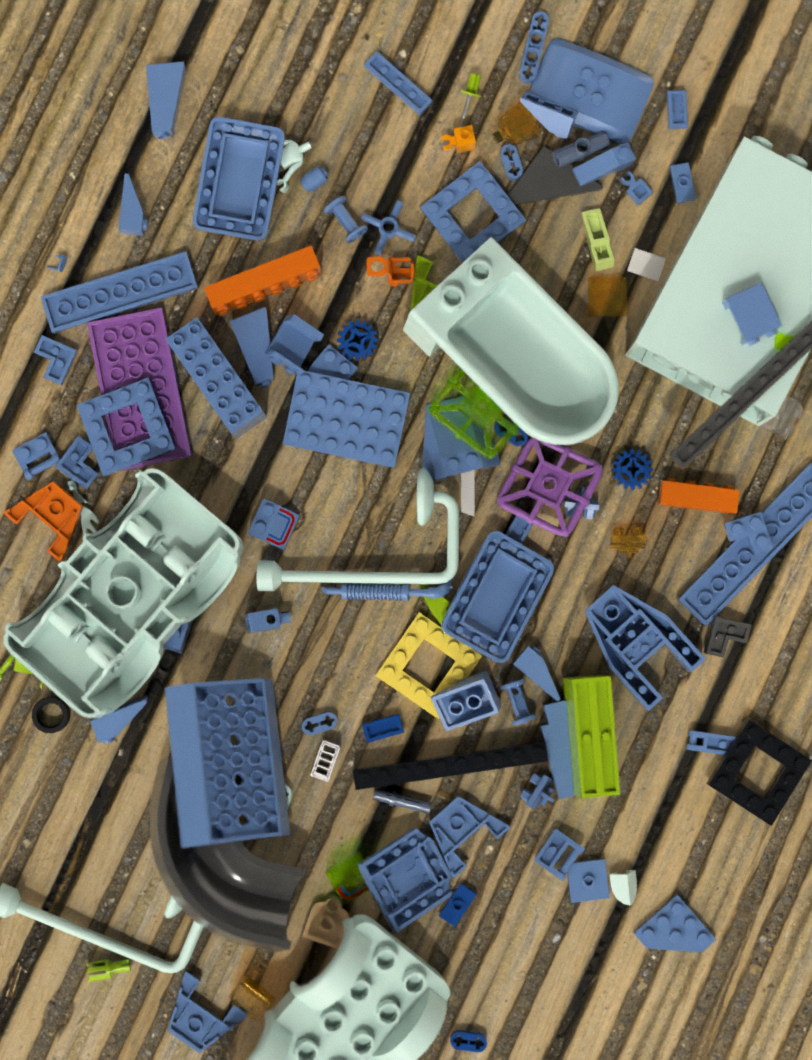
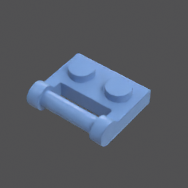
(33, 451)
(554, 850)

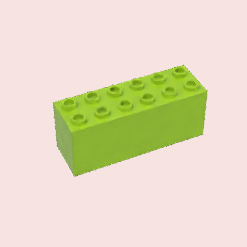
(592, 735)

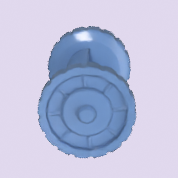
(345, 219)
(518, 702)

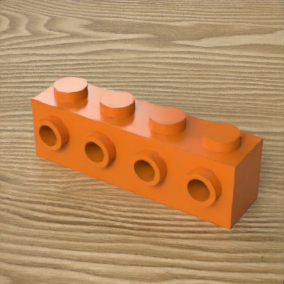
(698, 497)

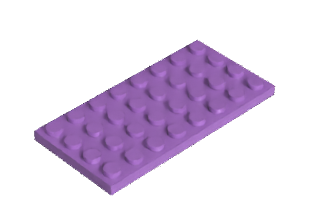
(129, 351)

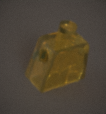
(516, 126)

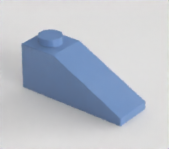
(551, 115)
(605, 164)
(132, 216)
(535, 668)

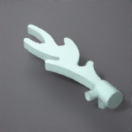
(86, 514)

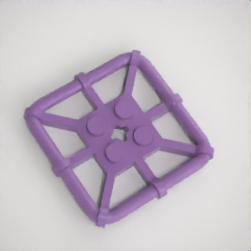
(554, 496)

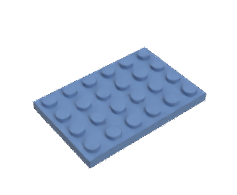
(346, 418)

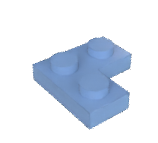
(60, 356)
(72, 463)
(754, 528)

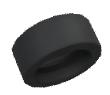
(65, 714)

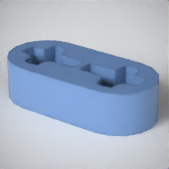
(507, 163)
(321, 728)

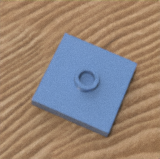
(588, 881)

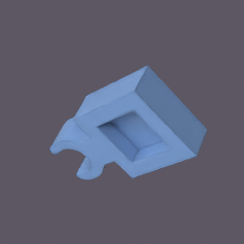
(638, 190)

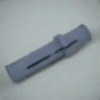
(403, 801)

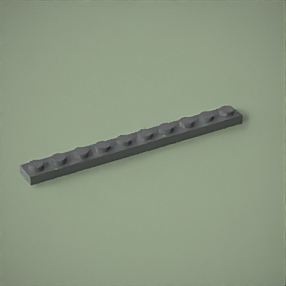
(743, 398)

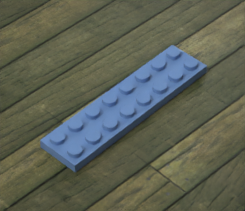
(119, 292)

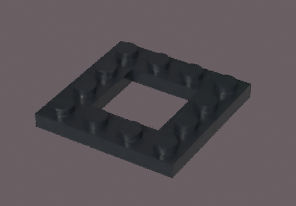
(724, 775)

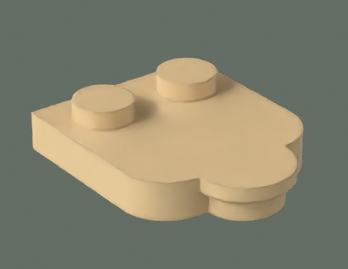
(326, 922)

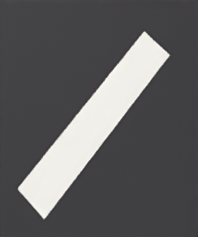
(468, 493)

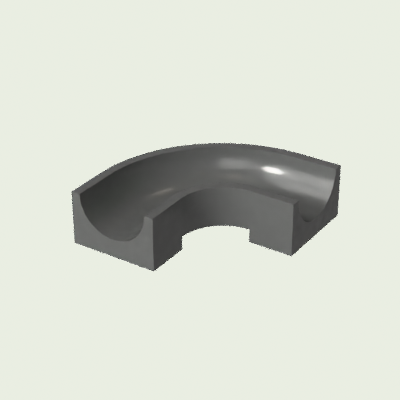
(221, 882)

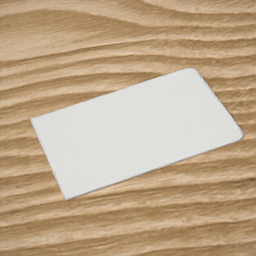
(646, 264)

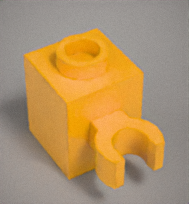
(462, 139)

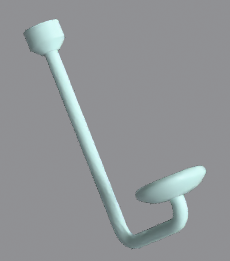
(271, 574)
(11, 903)

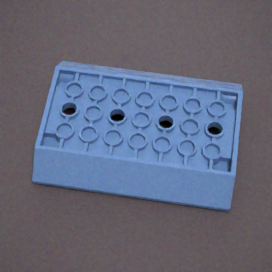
(208, 762)

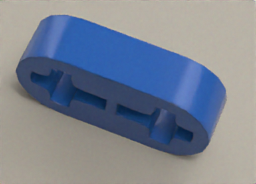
(512, 441)
(469, 1036)

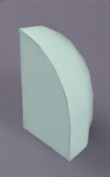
(624, 886)

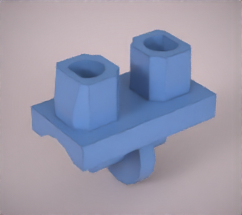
(571, 505)
(534, 798)

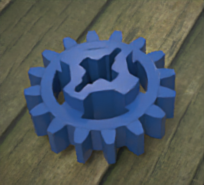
(365, 337)
(639, 469)

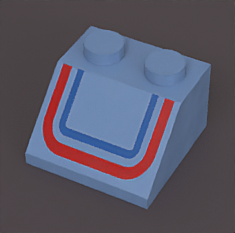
(273, 524)

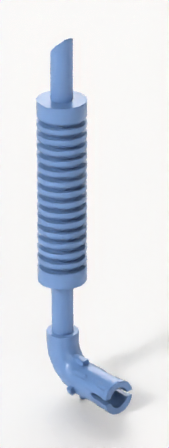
(386, 591)

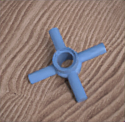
(388, 234)

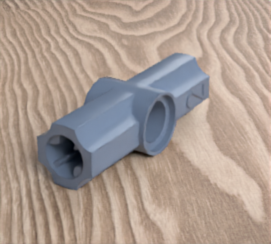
(571, 152)

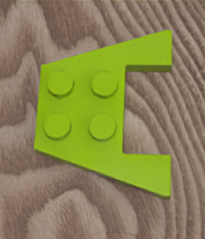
(421, 286)

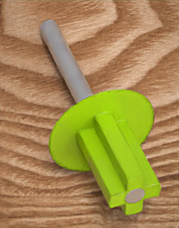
(471, 90)

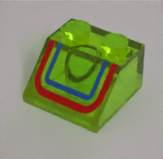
(347, 878)

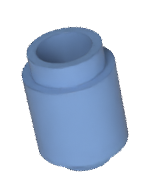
(314, 179)

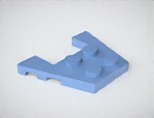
(456, 824)
(195, 1023)

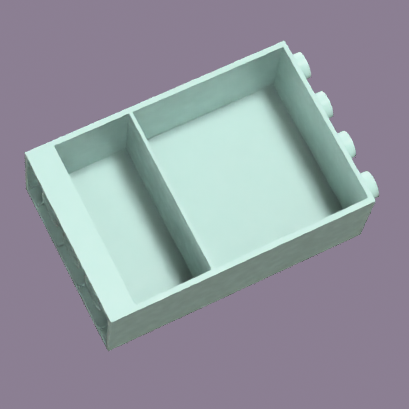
(746, 235)

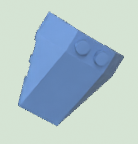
(446, 454)

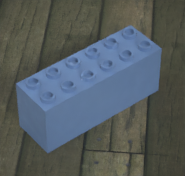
(216, 378)

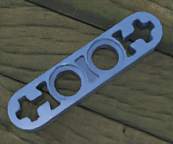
(534, 47)

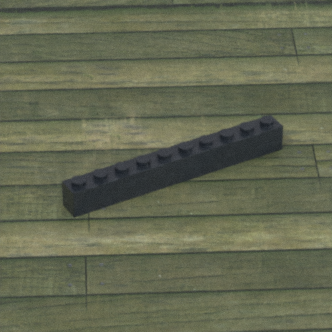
(450, 765)

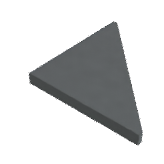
(547, 181)

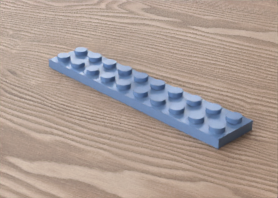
(738, 563)

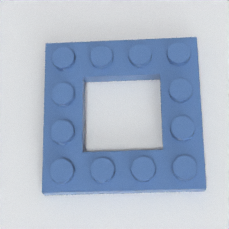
(480, 179)
(92, 418)

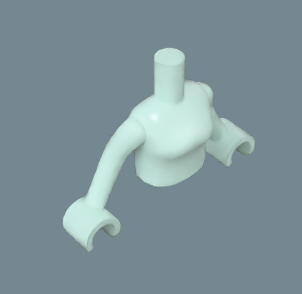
(293, 158)

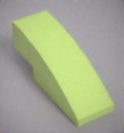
(598, 240)

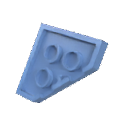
(674, 929)

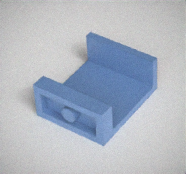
(753, 314)
(292, 343)

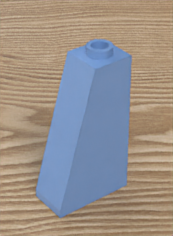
(165, 93)
(254, 339)

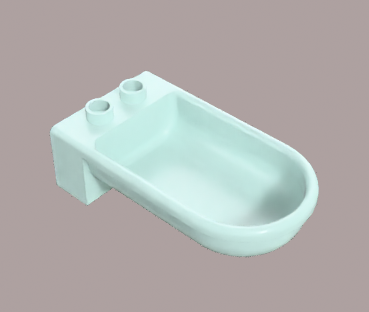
(518, 347)

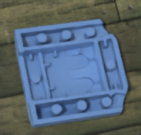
(407, 878)

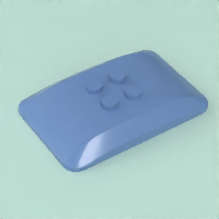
(599, 88)
(238, 178)
(497, 596)

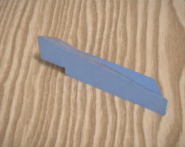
(558, 749)

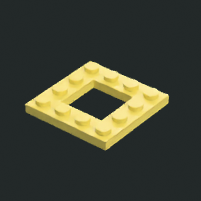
(422, 629)

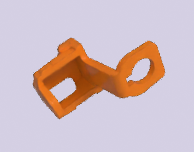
(391, 269)

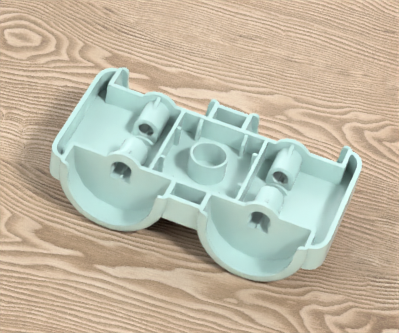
(126, 597)
(364, 1006)

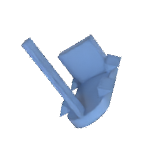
(61, 265)

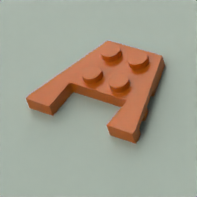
(56, 510)

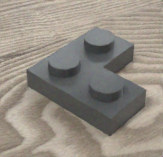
(722, 631)

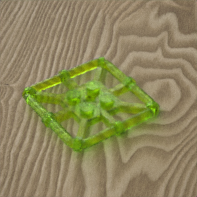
(471, 409)

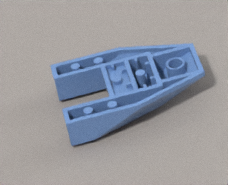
(631, 634)

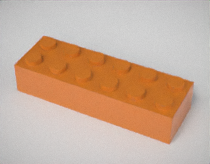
(263, 281)

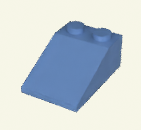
(467, 701)
(112, 724)

